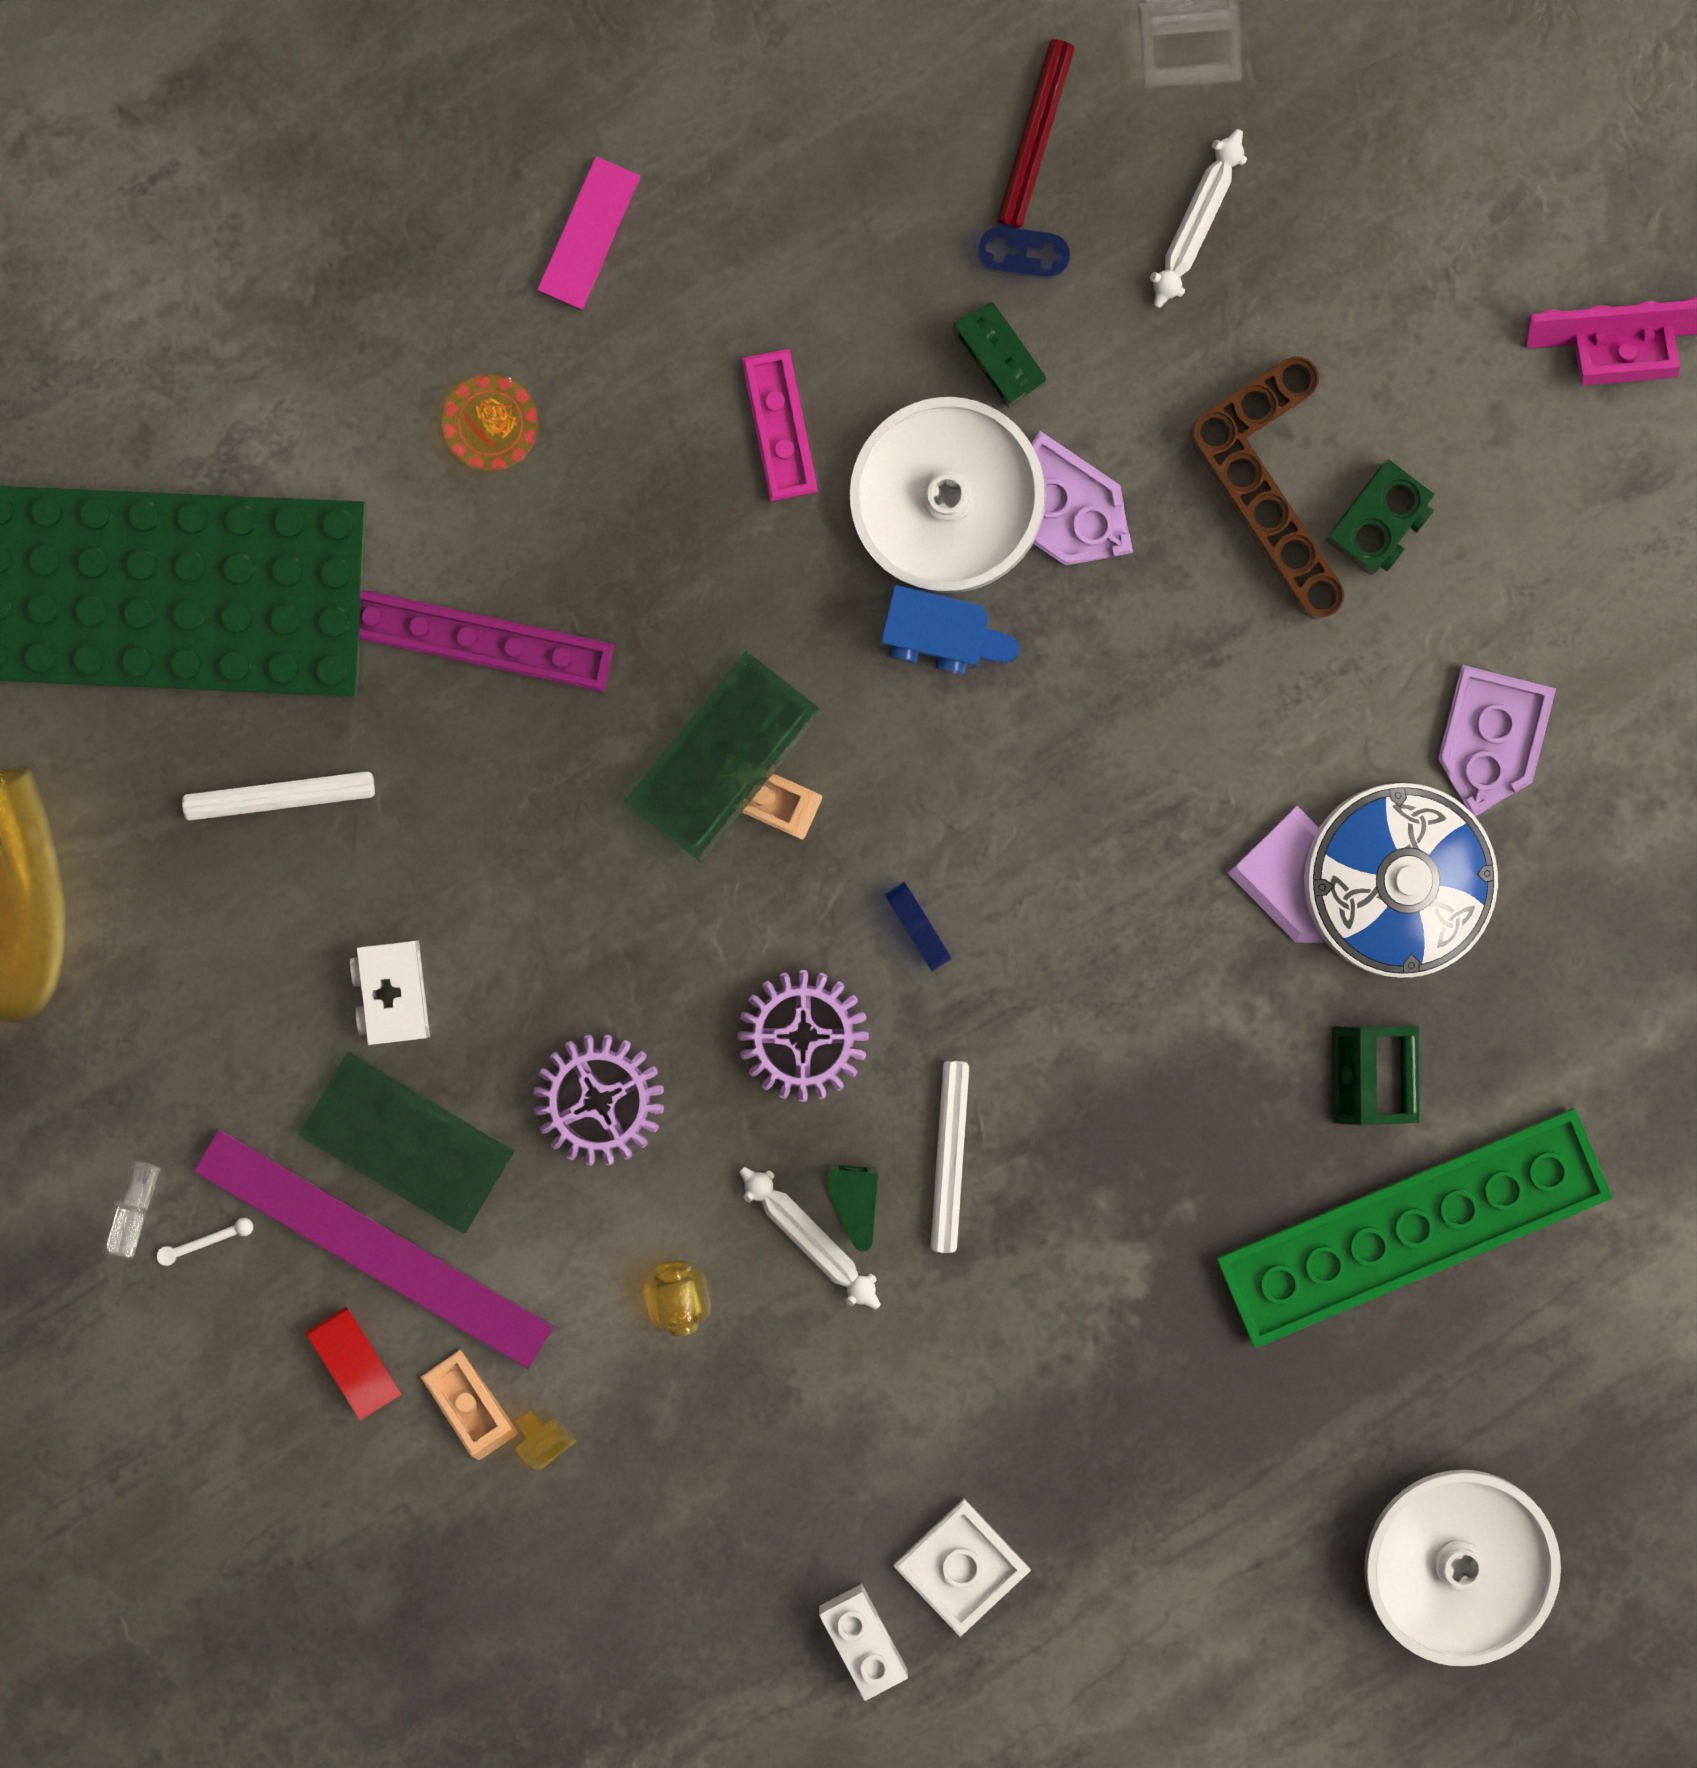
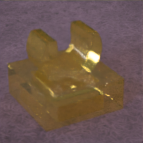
(543, 1440)

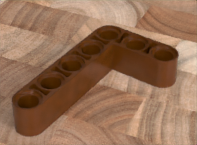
(1263, 487)

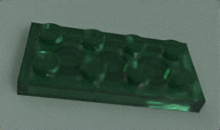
(723, 756)
(406, 1142)

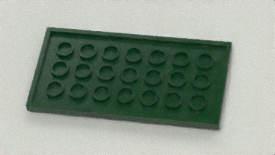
(181, 591)

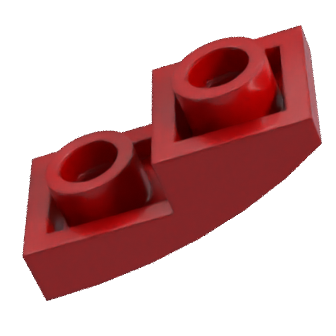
(353, 1363)

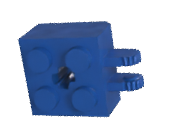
(944, 631)

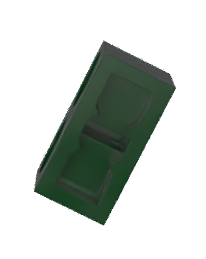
(1372, 511)

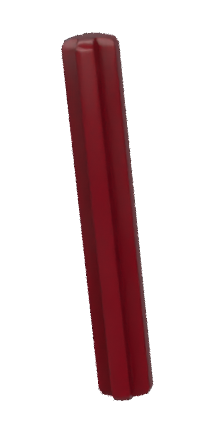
(1036, 133)

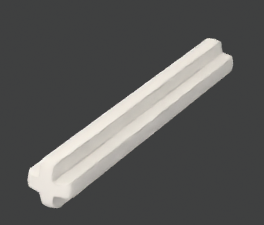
(278, 796)
(949, 1156)

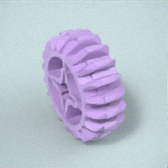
(803, 1002)
(561, 1119)

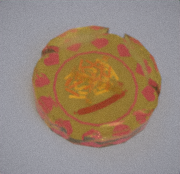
(490, 422)

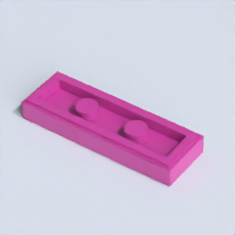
(589, 233)
(779, 425)

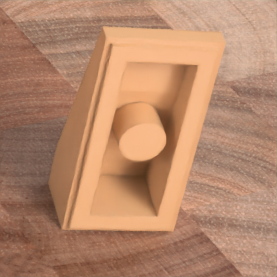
(785, 806)
(469, 1405)

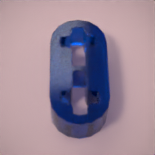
(1023, 240)
(918, 926)

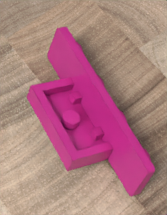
(1620, 340)

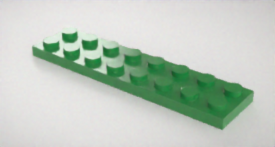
(1414, 1227)

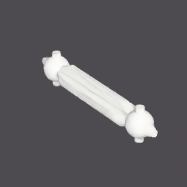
(1198, 218)
(809, 1238)

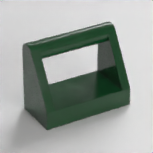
(1356, 1074)
(854, 1196)

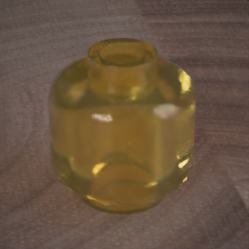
(677, 1297)

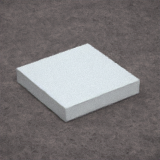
(962, 1567)

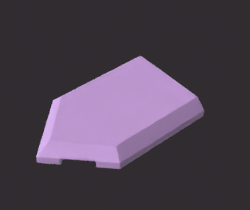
(1082, 508)
(1493, 736)
(1275, 875)

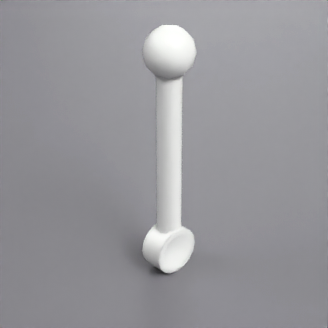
(168, 1255)

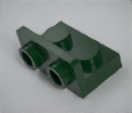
(999, 353)

